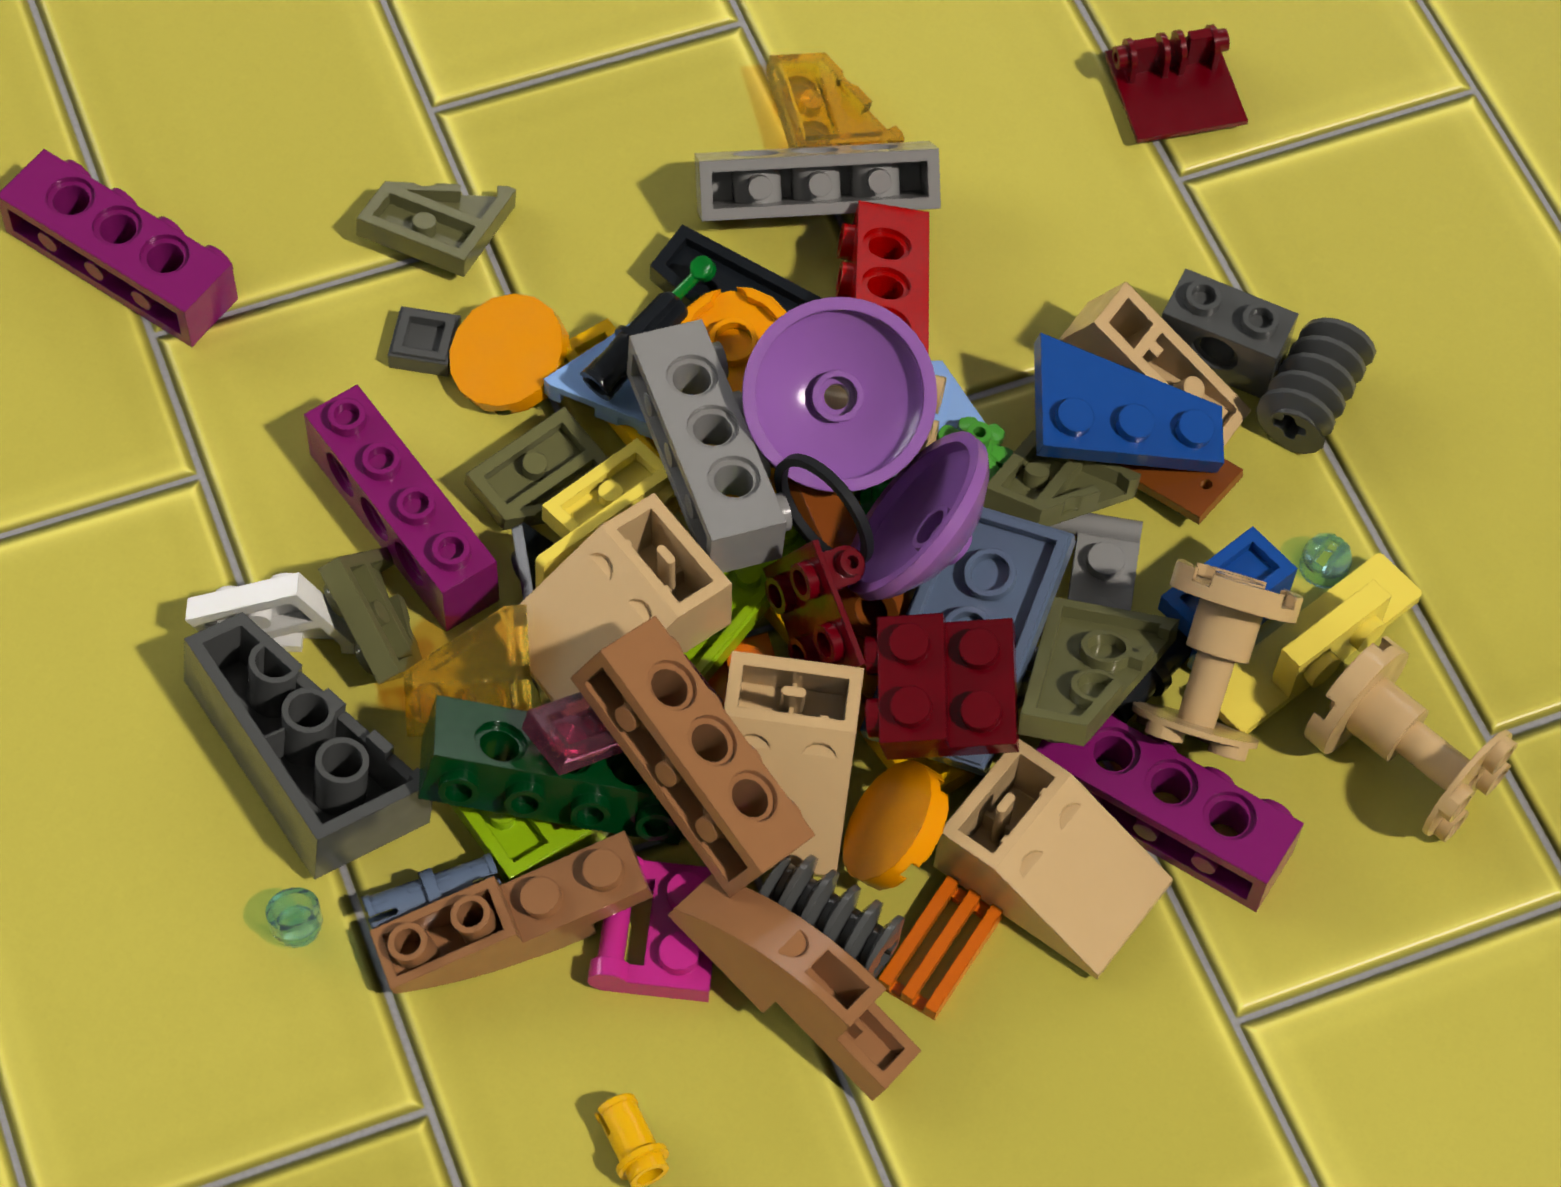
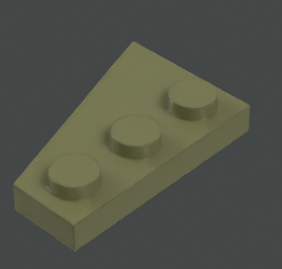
(1088, 667)

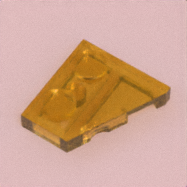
(821, 105)

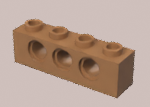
(692, 755)

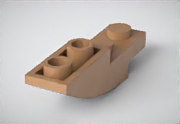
(511, 922)
(815, 981)

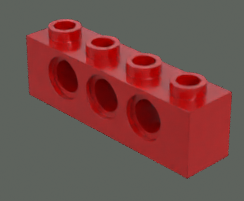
(888, 262)

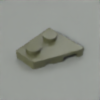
(435, 222)

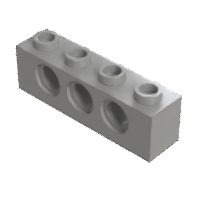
(816, 180)
(662, 372)

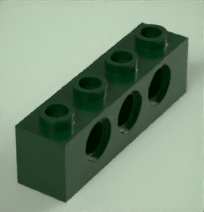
(486, 762)

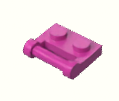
(672, 961)

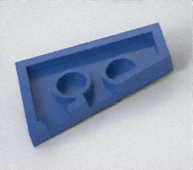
(1119, 416)

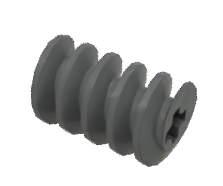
(1314, 384)
(833, 914)

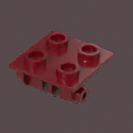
(1176, 84)
(806, 595)

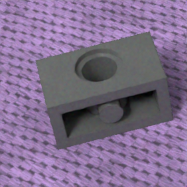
(1231, 330)

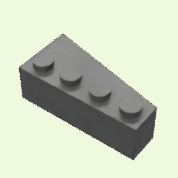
(307, 758)

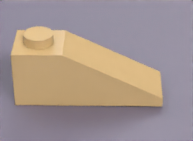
(1135, 336)

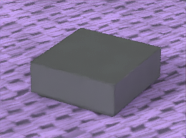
(423, 341)

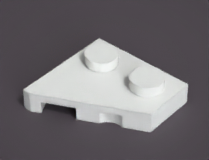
(281, 606)

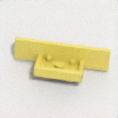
(600, 496)
(1311, 649)

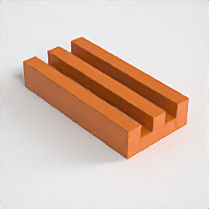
(968, 903)

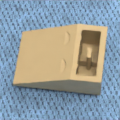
(615, 582)
(805, 730)
(1051, 859)

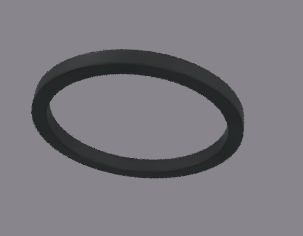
(838, 486)

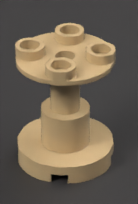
(1222, 634)
(1392, 723)

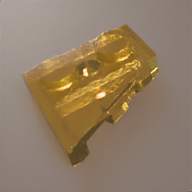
(478, 666)

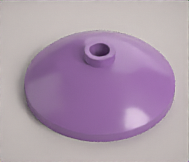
(872, 359)
(925, 516)

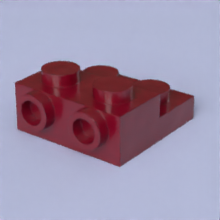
(942, 686)

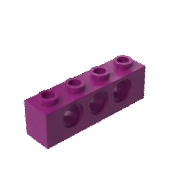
(118, 246)
(402, 507)
(1183, 831)

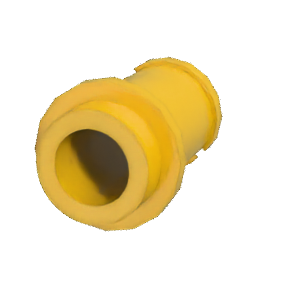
(639, 1155)

